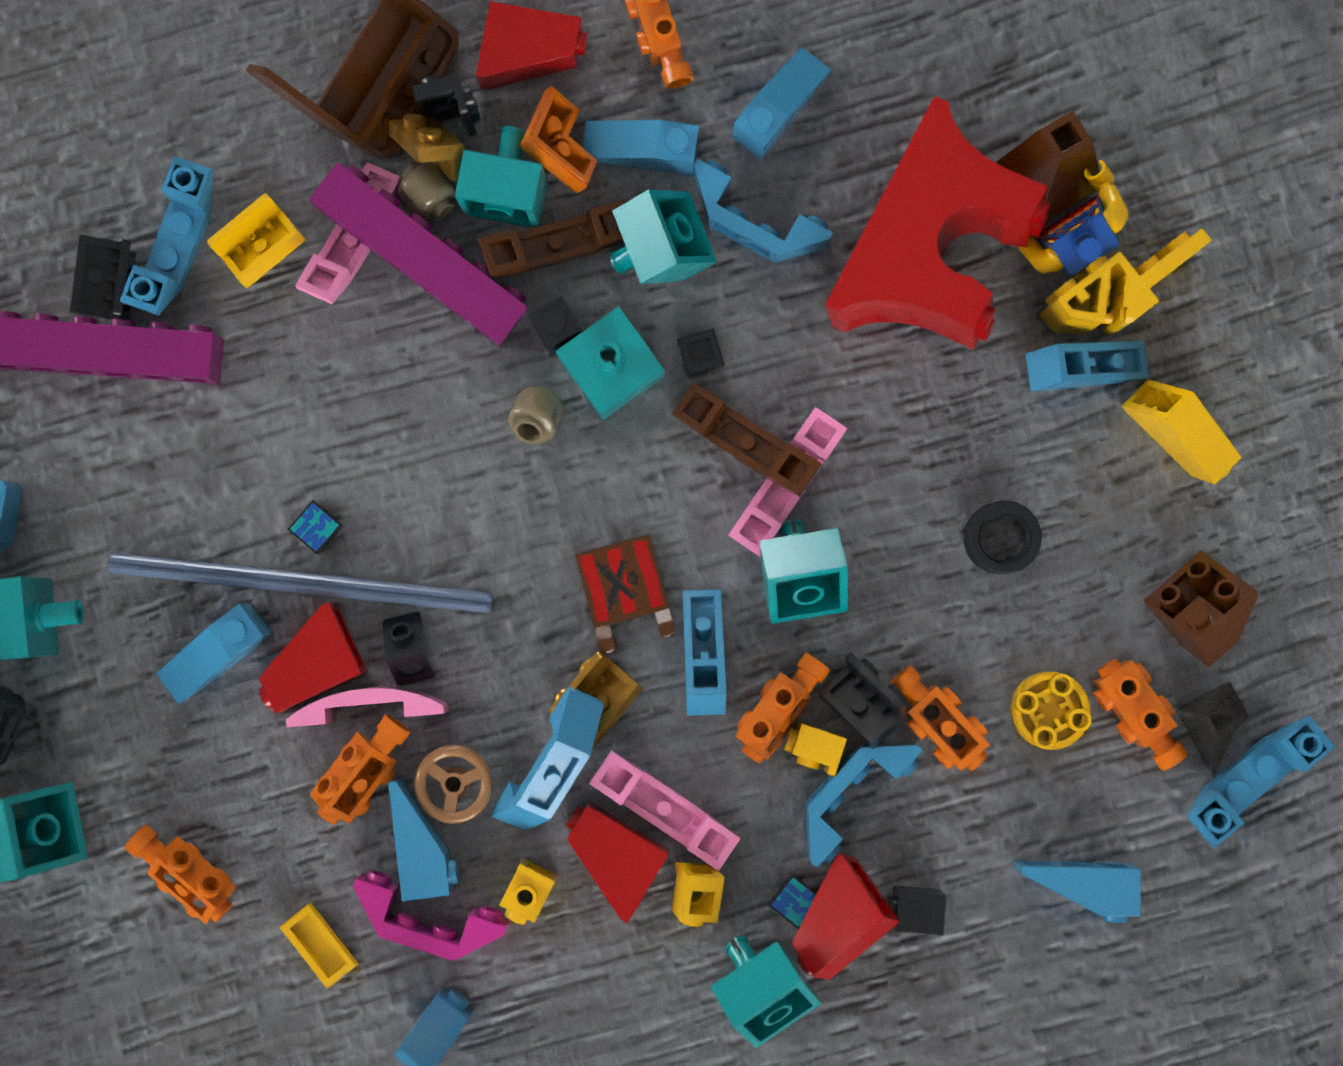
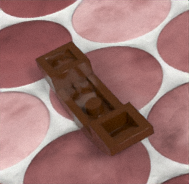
(551, 243)
(746, 440)

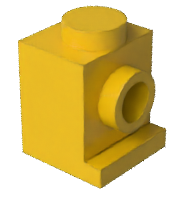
(815, 747)
(531, 878)
(703, 905)

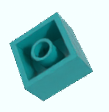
(502, 185)
(662, 237)
(610, 363)
(804, 573)
(31, 618)
(40, 831)
(763, 991)

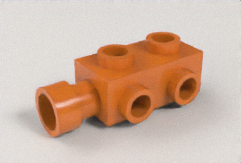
(660, 40)
(1134, 707)
(773, 714)
(945, 724)
(359, 772)
(192, 874)

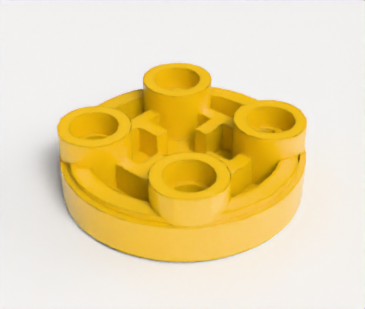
(1050, 710)

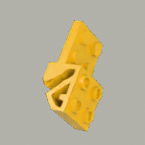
(1115, 291)

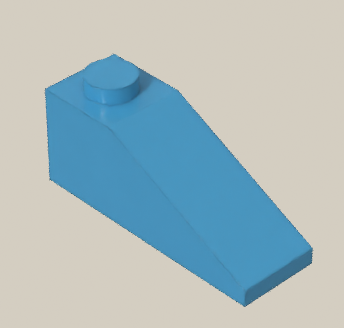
(779, 103)
(643, 144)
(1086, 365)
(214, 651)
(704, 652)
(421, 852)
(1101, 887)
(435, 1029)

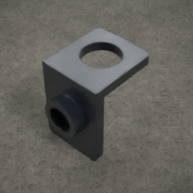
(406, 645)

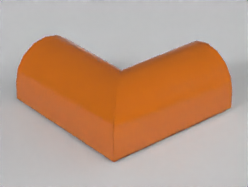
(550, 144)

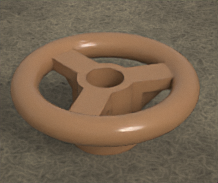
(430, 766)

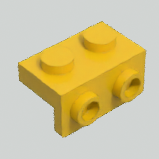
(256, 240)

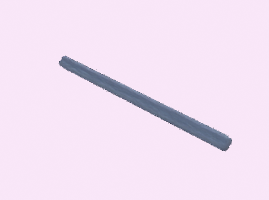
(300, 582)

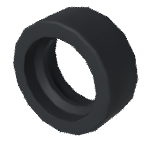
(1030, 527)

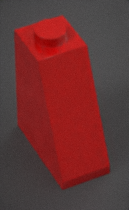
(527, 44)
(312, 662)
(615, 856)
(842, 920)

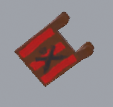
(623, 585)

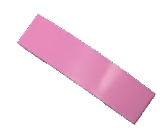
(342, 254)
(773, 503)
(321, 711)
(665, 809)

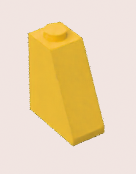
(1183, 430)

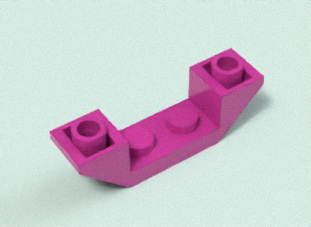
(378, 896)

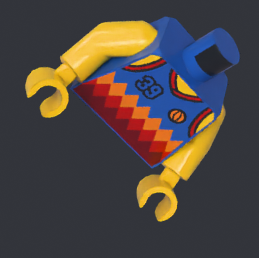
(1084, 232)

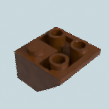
(1058, 160)
(1203, 607)

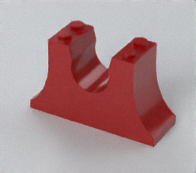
(933, 198)

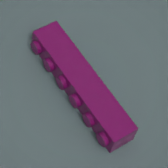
(418, 253)
(110, 350)

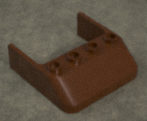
(375, 81)

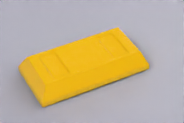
(319, 945)

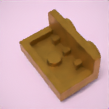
(428, 142)
(608, 683)

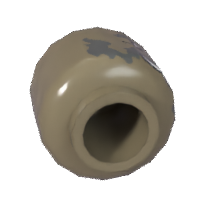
(426, 191)
(535, 415)

